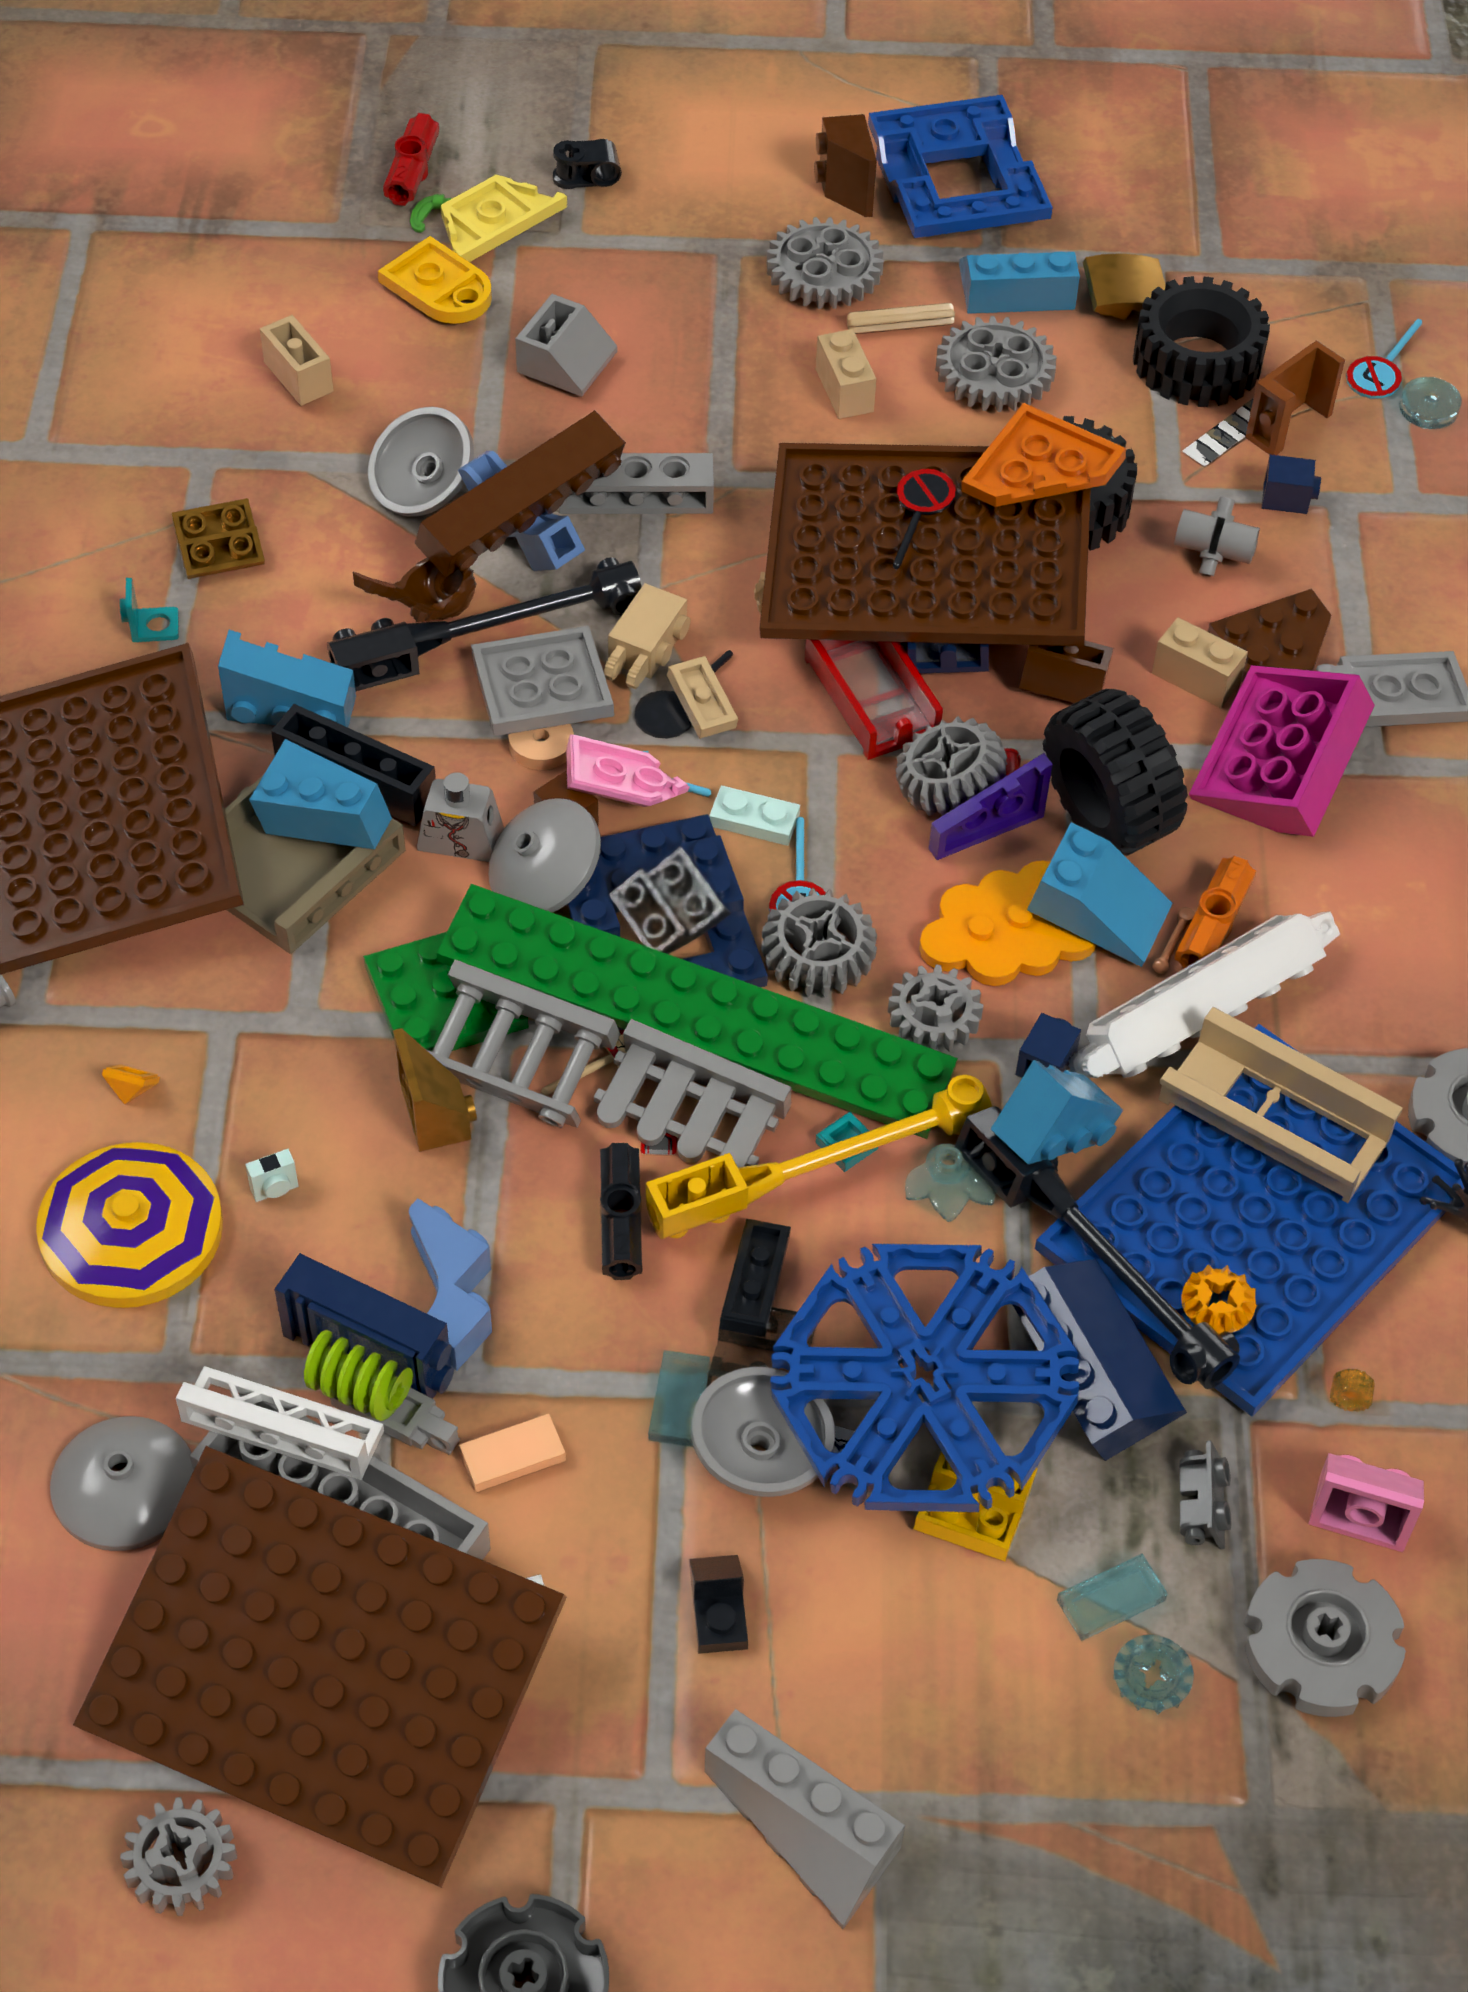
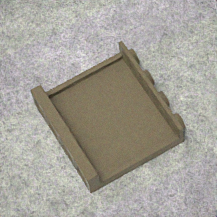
(295, 882)

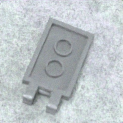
(1409, 687)

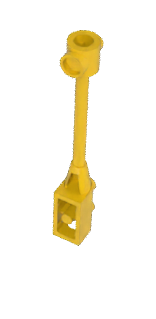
(720, 1188)

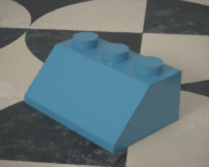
(1020, 282)

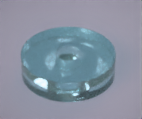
(1430, 403)

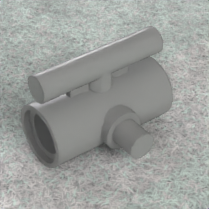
(1217, 536)

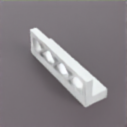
(279, 1430)

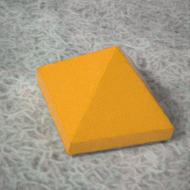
(129, 1081)

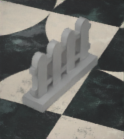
(684, 1065)

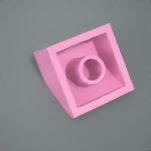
(1367, 1502)

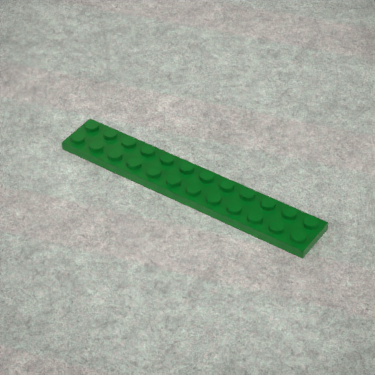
(728, 1017)

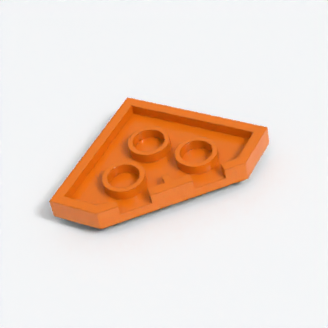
(1040, 459)

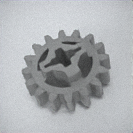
(935, 1008)
(157, 1866)

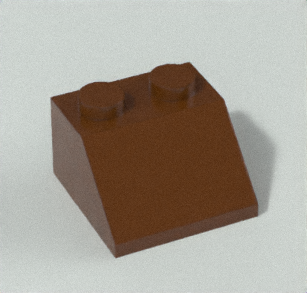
(847, 162)

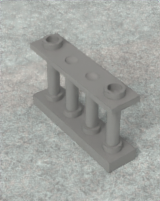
(550, 1017)

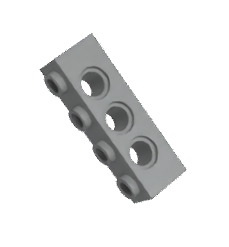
(650, 486)

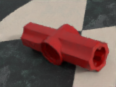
(411, 159)

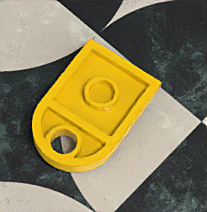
(437, 282)

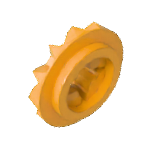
(1220, 1316)

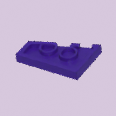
(994, 811)

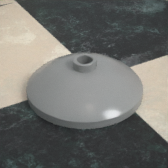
(408, 454)
(546, 854)
(741, 1413)
(127, 1505)

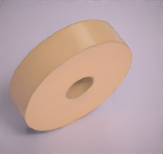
(541, 754)

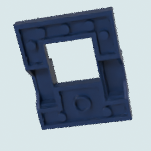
(625, 853)

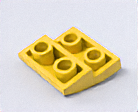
(984, 1531)

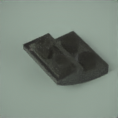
(670, 903)

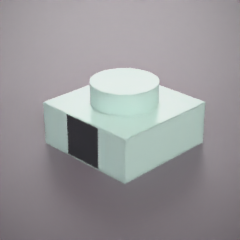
(272, 1175)

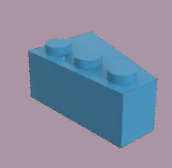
(264, 684)
(319, 800)
(1055, 1114)

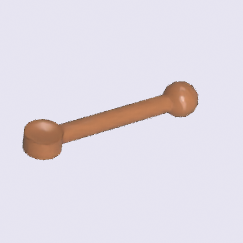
(1184, 918)

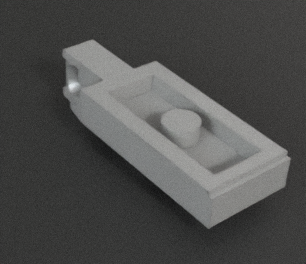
(415, 1423)

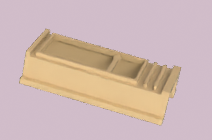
(1235, 1048)

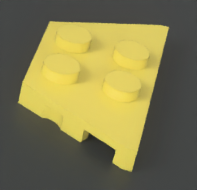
(494, 214)

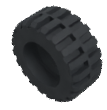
(1116, 770)

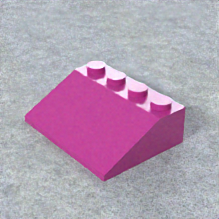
(1284, 747)

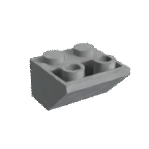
(564, 346)

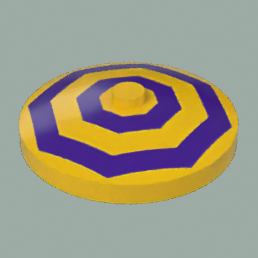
(129, 1224)

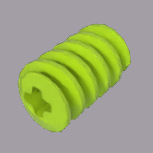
(354, 1380)

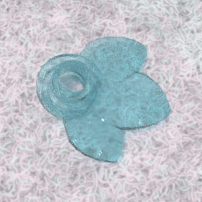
(947, 1185)

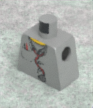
(460, 819)

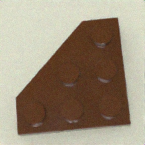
(1278, 633)

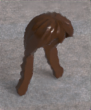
(425, 591)

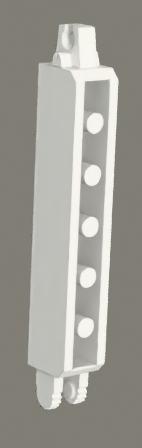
(1223, 979)

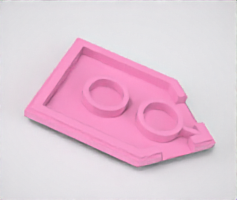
(618, 773)

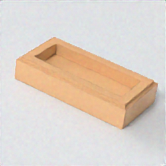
(512, 1452)

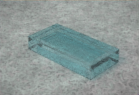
(678, 1389)
(1112, 1597)

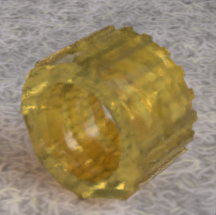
(1352, 1390)

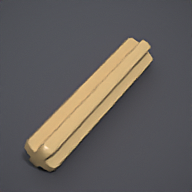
(901, 318)

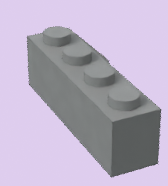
(807, 1815)

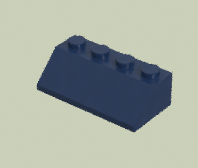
(1118, 1377)

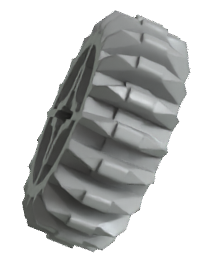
(950, 765)
(829, 961)

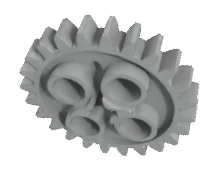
(825, 262)
(995, 363)

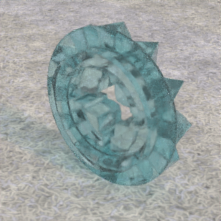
(1142, 1654)

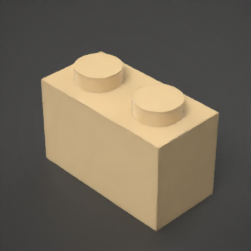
(296, 360)
(845, 373)
(1199, 662)

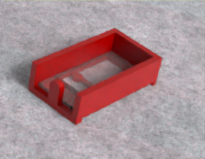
(875, 691)

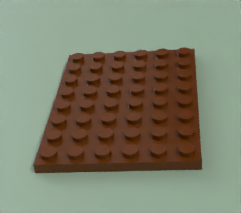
(967, 573)
(109, 810)
(322, 1664)

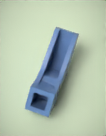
(549, 540)
(456, 1265)

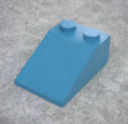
(1101, 896)

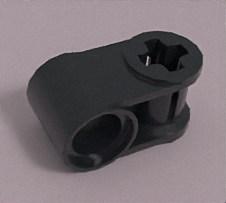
(588, 162)

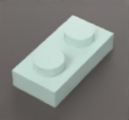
(754, 815)

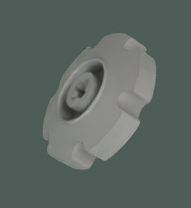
(1441, 1104)
(1324, 1637)

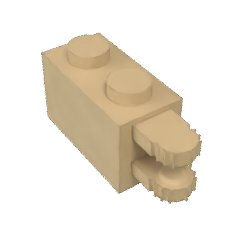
(646, 634)

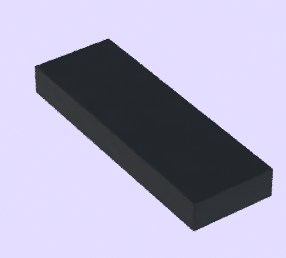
(755, 1278)

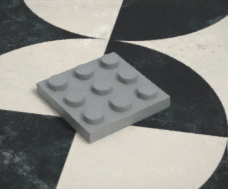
(542, 680)

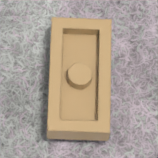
(702, 697)

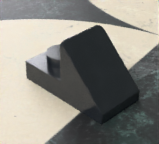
(718, 1604)

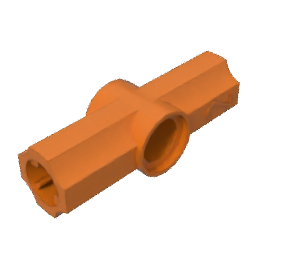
(1224, 900)

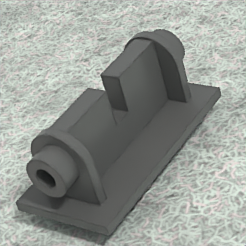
(1209, 1514)

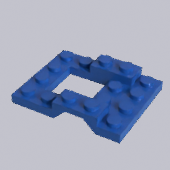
(953, 131)

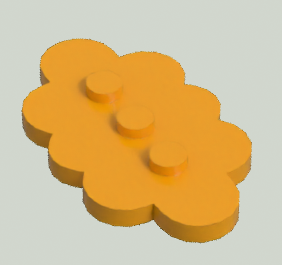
(994, 932)

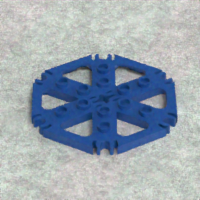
(949, 1346)

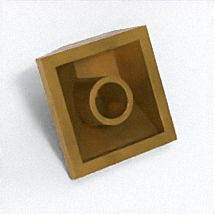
(432, 1096)

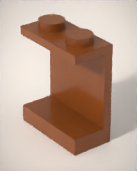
(1305, 378)

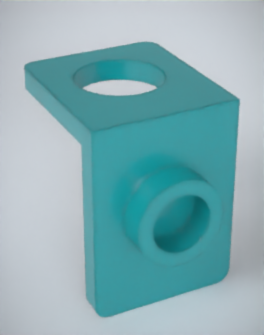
(139, 618)

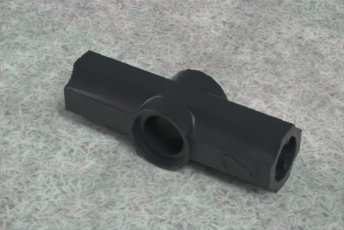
(620, 1231)

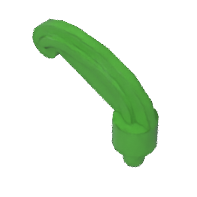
(423, 208)

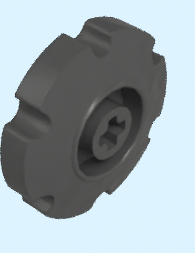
(531, 1940)

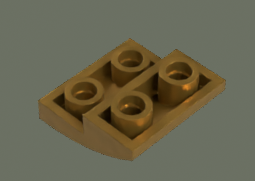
(1121, 282)
(217, 538)

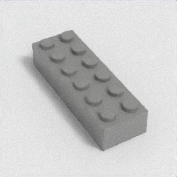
(381, 1492)

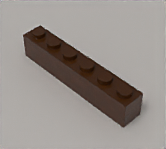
(520, 494)

